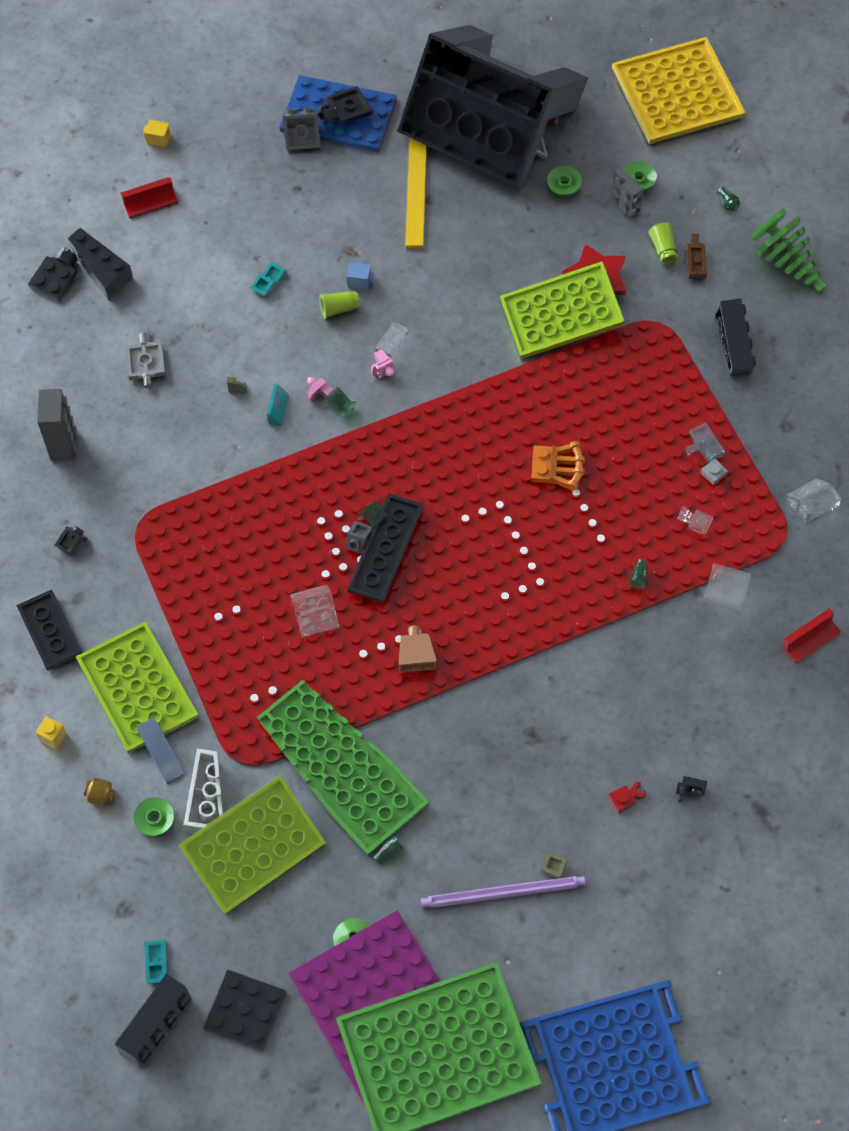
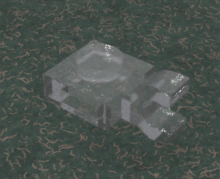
(697, 522)

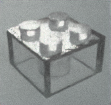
(726, 589)

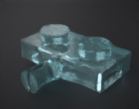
(705, 443)

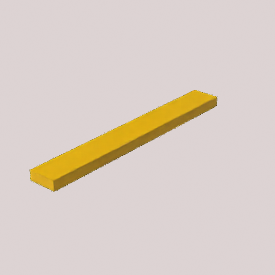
(416, 195)

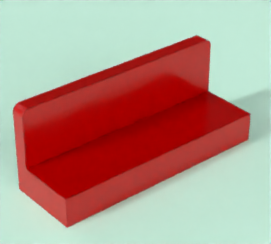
(149, 197)
(811, 636)

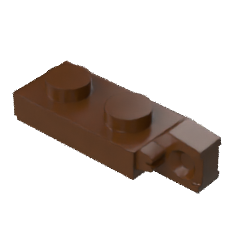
(696, 258)

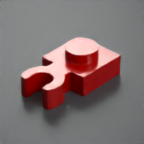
(625, 798)

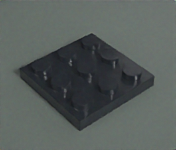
(244, 1010)

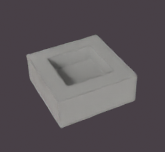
(714, 471)

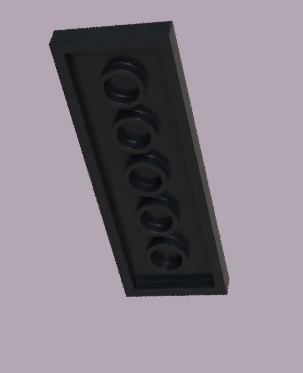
(385, 549)

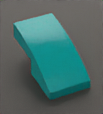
(268, 280)
(155, 961)

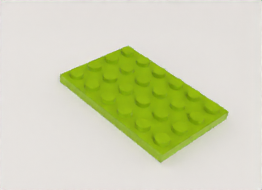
(562, 310)
(136, 685)
(251, 844)

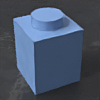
(359, 275)

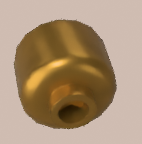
(99, 791)

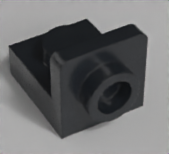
(70, 539)
(692, 786)

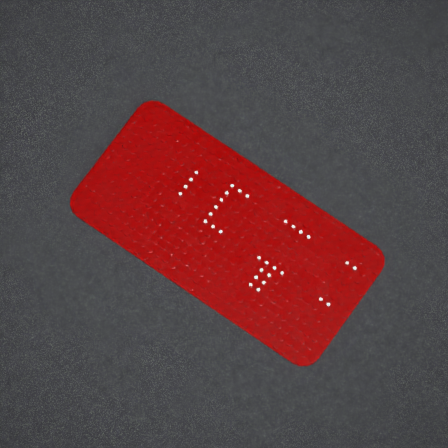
(494, 557)

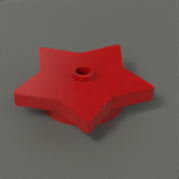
(613, 266)

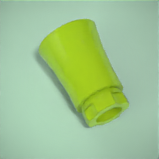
(664, 242)
(338, 303)

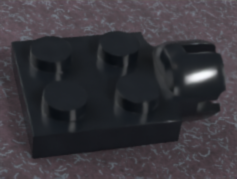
(345, 107)
(55, 274)

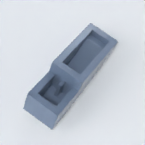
(160, 750)

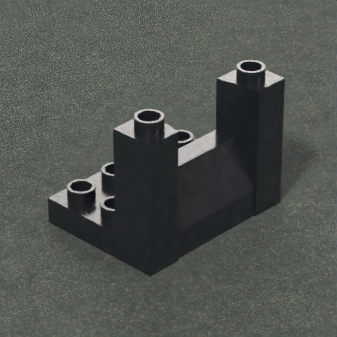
(483, 106)

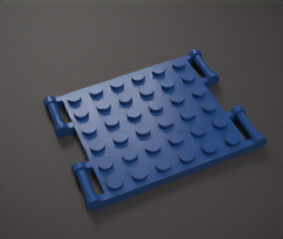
(615, 1061)

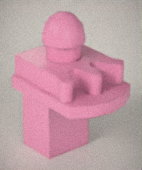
(383, 366)
(318, 387)

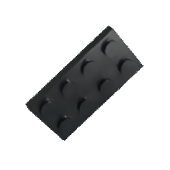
(49, 630)

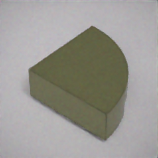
(236, 386)

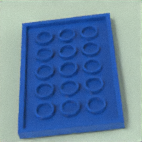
(362, 133)

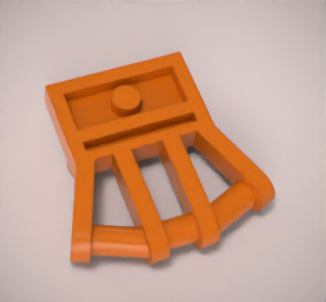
(546, 460)

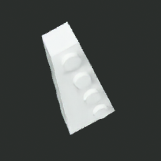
(204, 794)

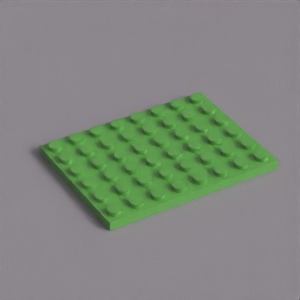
(438, 1051)

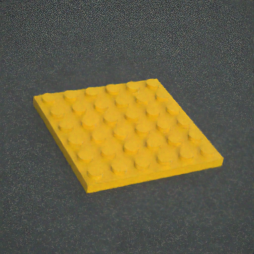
(678, 90)

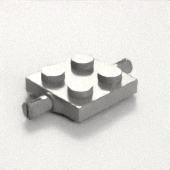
(145, 360)

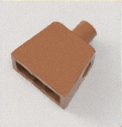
(416, 652)

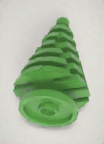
(785, 244)

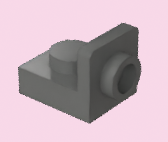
(358, 536)

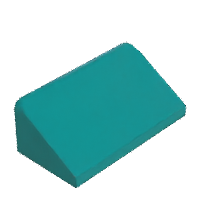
(277, 405)

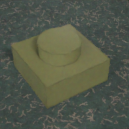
(553, 865)

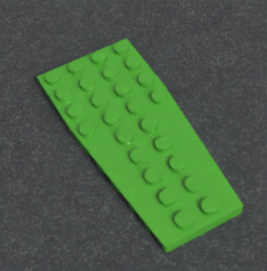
(342, 767)

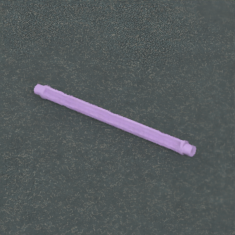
(502, 892)

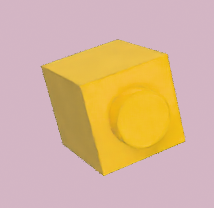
(157, 133)
(51, 733)

